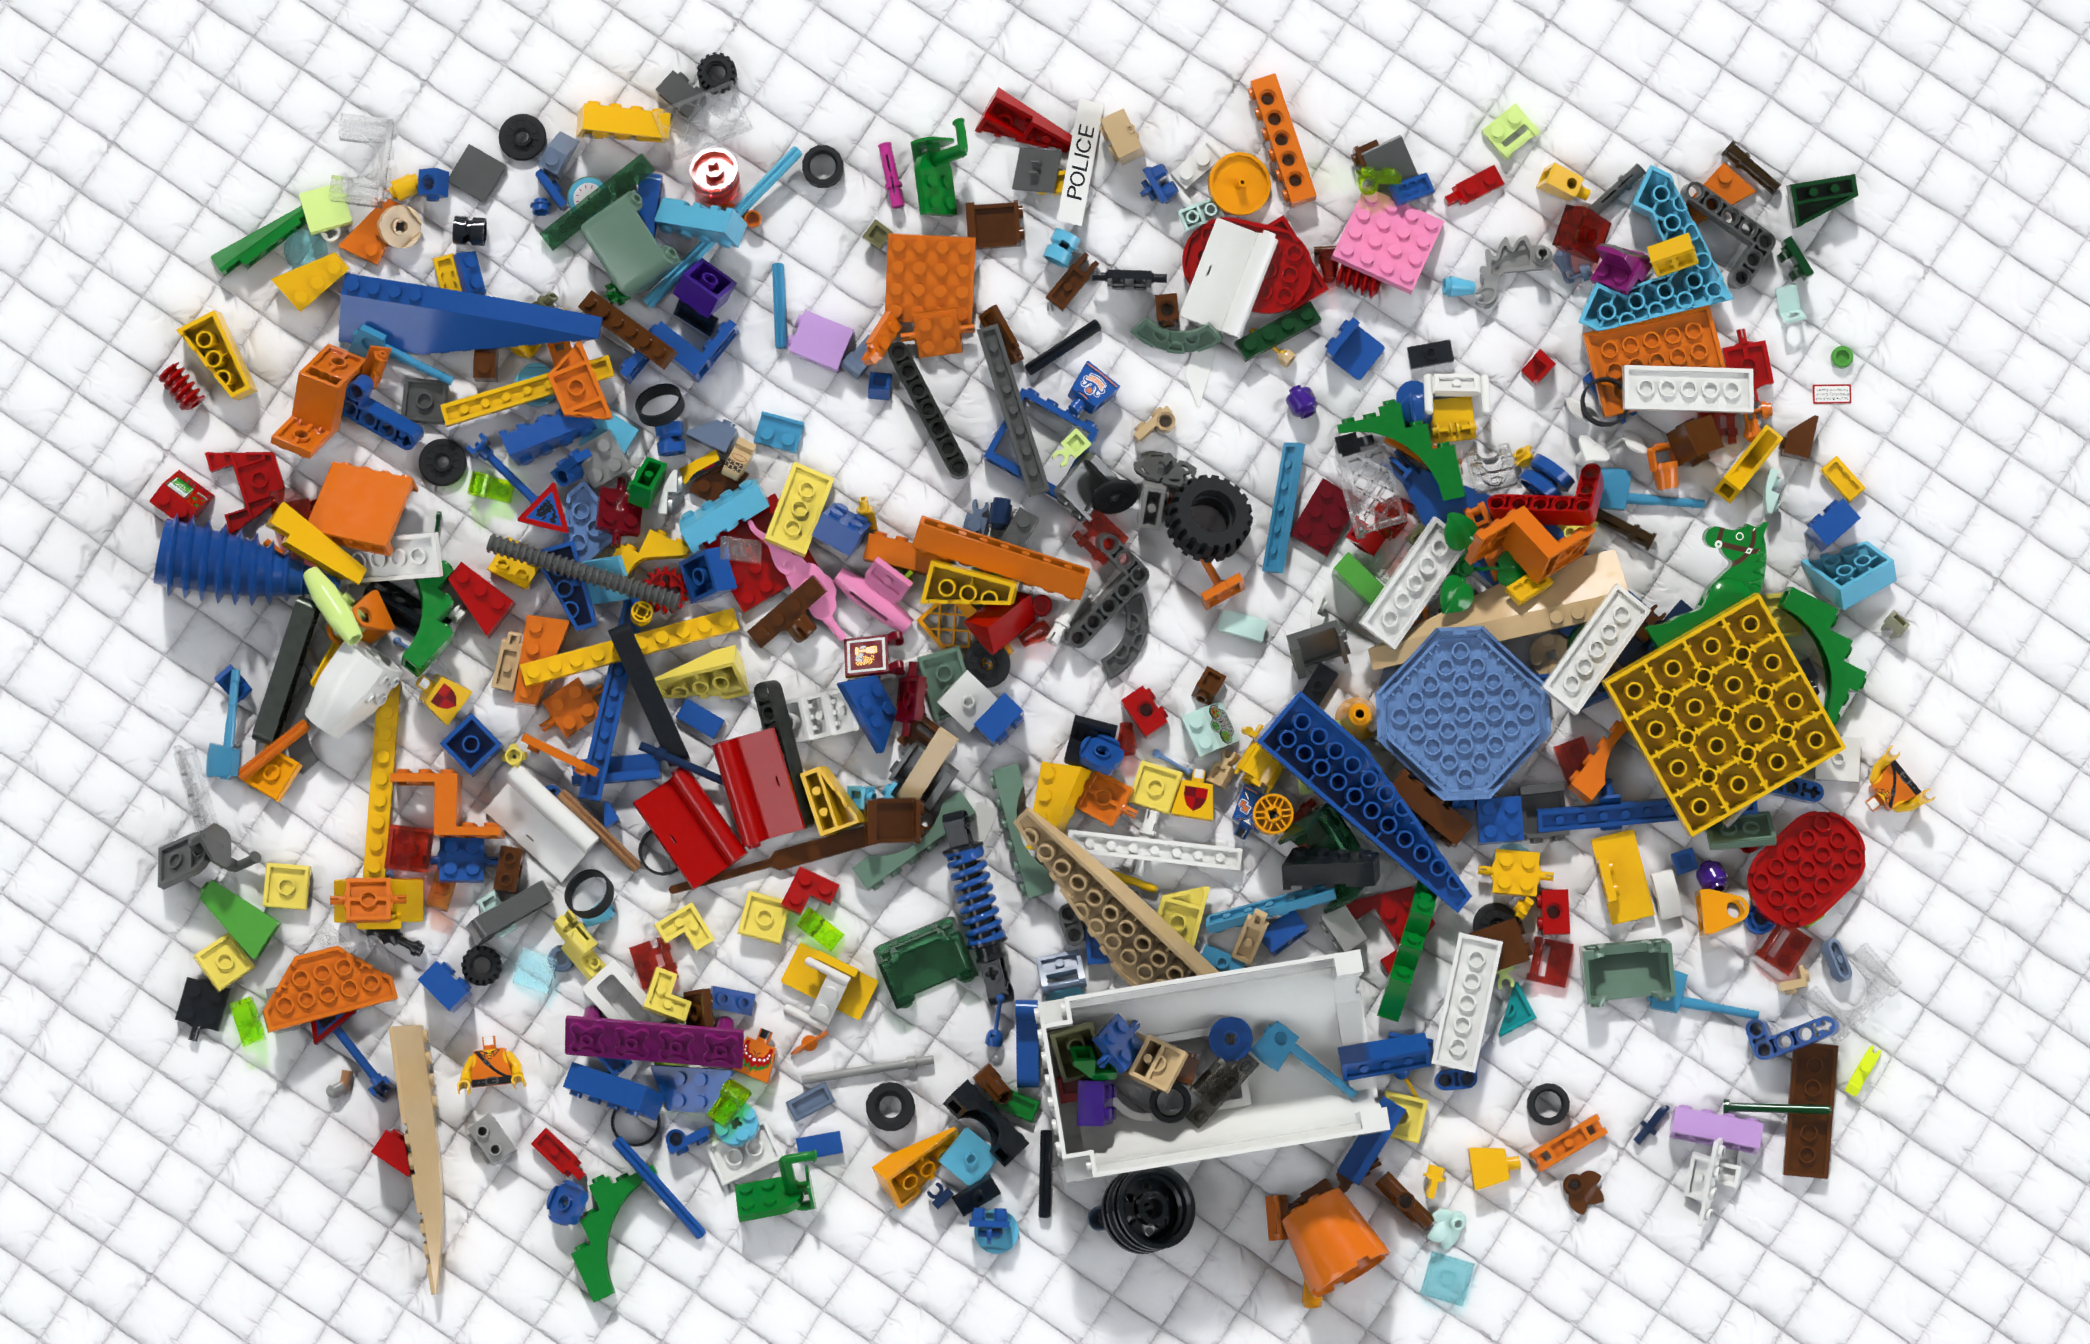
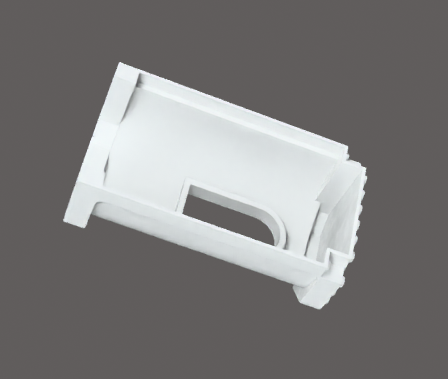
(1276, 1108)

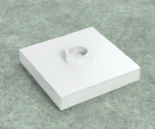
(967, 700)
(1842, 766)

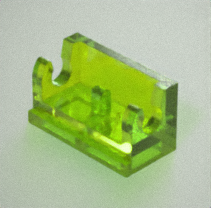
(247, 1021)

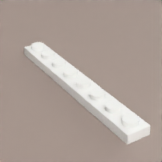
(1158, 850)

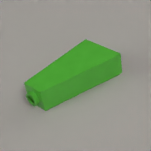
(1357, 579)
(244, 921)

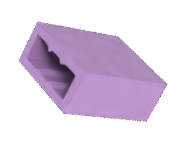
(820, 341)

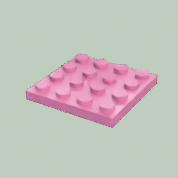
(1387, 240)

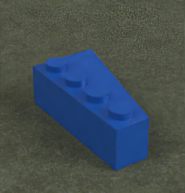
(544, 435)
(572, 593)
(613, 1091)

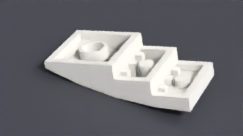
(820, 716)

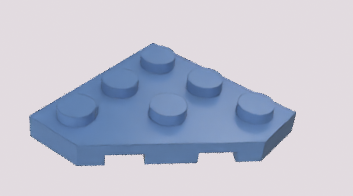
(581, 522)

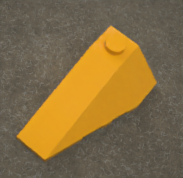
(910, 1168)

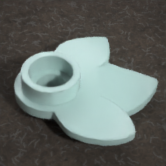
(1446, 1229)

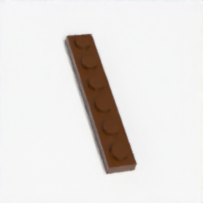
(628, 330)

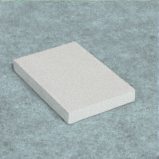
(737, 1162)

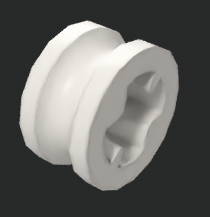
(334, 239)
(458, 613)

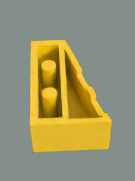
(311, 280)
(830, 802)

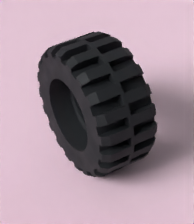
(1223, 498)

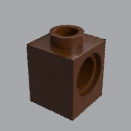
(1167, 300)

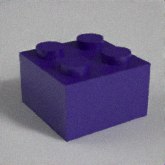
(704, 288)
(1096, 1102)

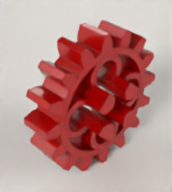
(673, 581)

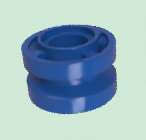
(1755, 928)

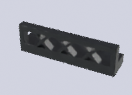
(400, 613)

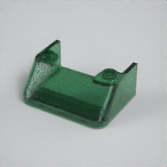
(1325, 829)

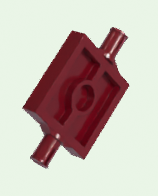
(616, 514)
(910, 699)

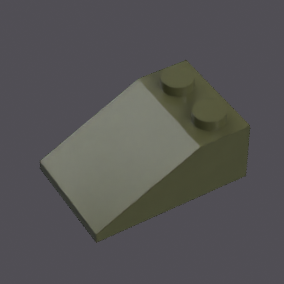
(1070, 1037)

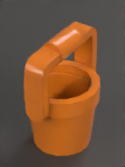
(1664, 473)

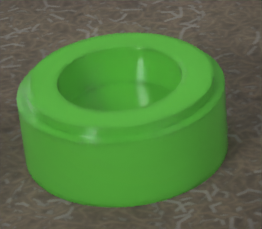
(1841, 357)

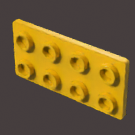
(1622, 877)
(408, 912)
(810, 980)

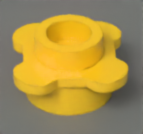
(1523, 456)

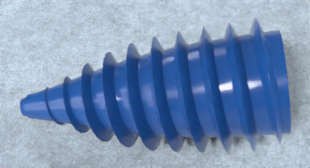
(226, 564)

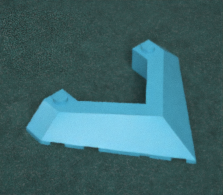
(1668, 294)

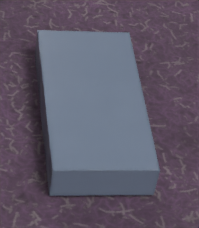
(810, 1101)

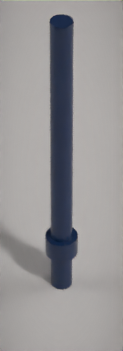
(662, 754)

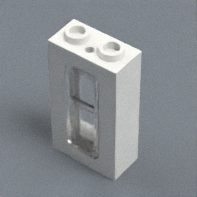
(619, 995)

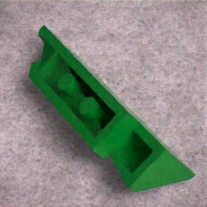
(259, 243)

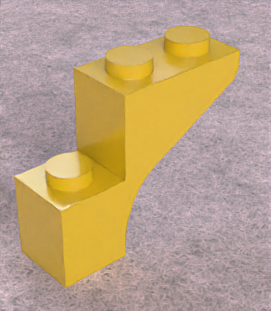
(1748, 464)
(655, 547)

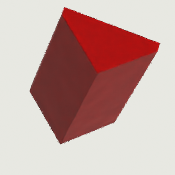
(1000, 624)

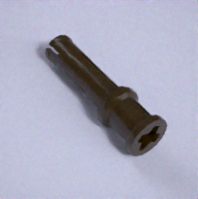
(1743, 161)
(1634, 533)

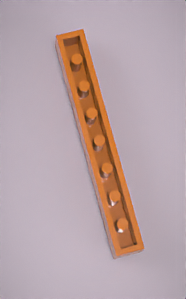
(1000, 558)

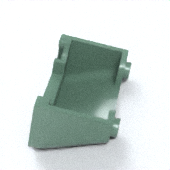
(628, 247)
(1627, 970)

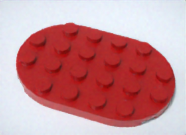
(1286, 276)
(1807, 870)

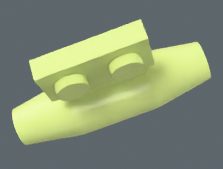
(334, 606)

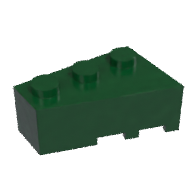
(1817, 197)

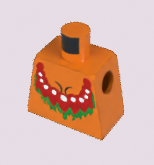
(758, 1057)

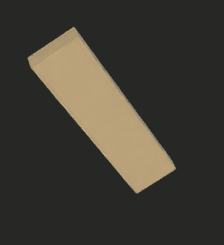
(928, 764)

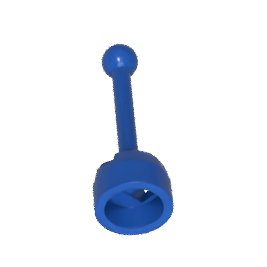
(994, 1036)

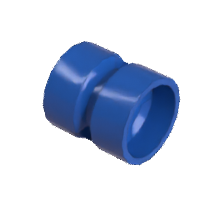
(670, 439)

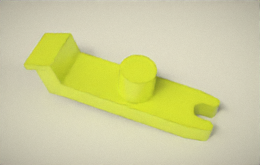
(1862, 1071)

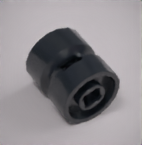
(469, 231)

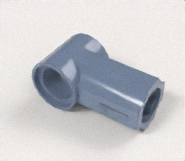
(853, 362)

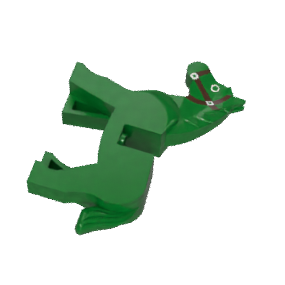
(1743, 576)

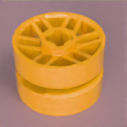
(1268, 804)

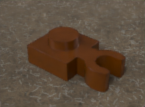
(1651, 619)

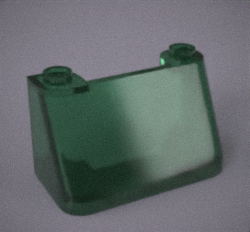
(924, 960)

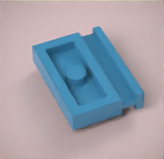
(779, 432)

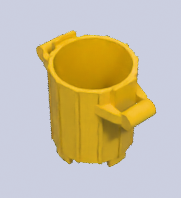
(1257, 764)

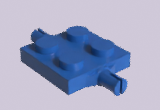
(462, 860)
(1118, 1043)

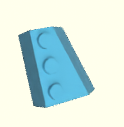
(1851, 574)

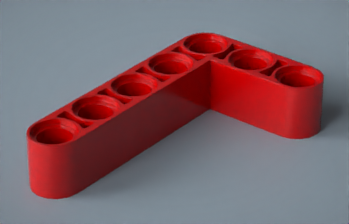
(1557, 510)

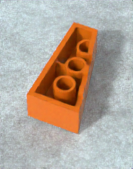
(541, 639)

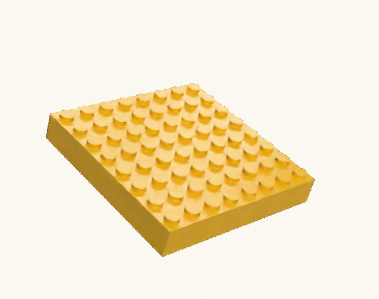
(1723, 714)

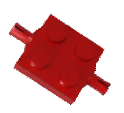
(1750, 356)

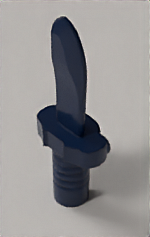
(1649, 1127)

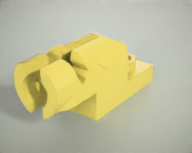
(578, 944)

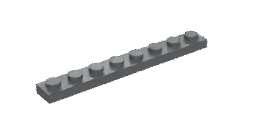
(1013, 410)

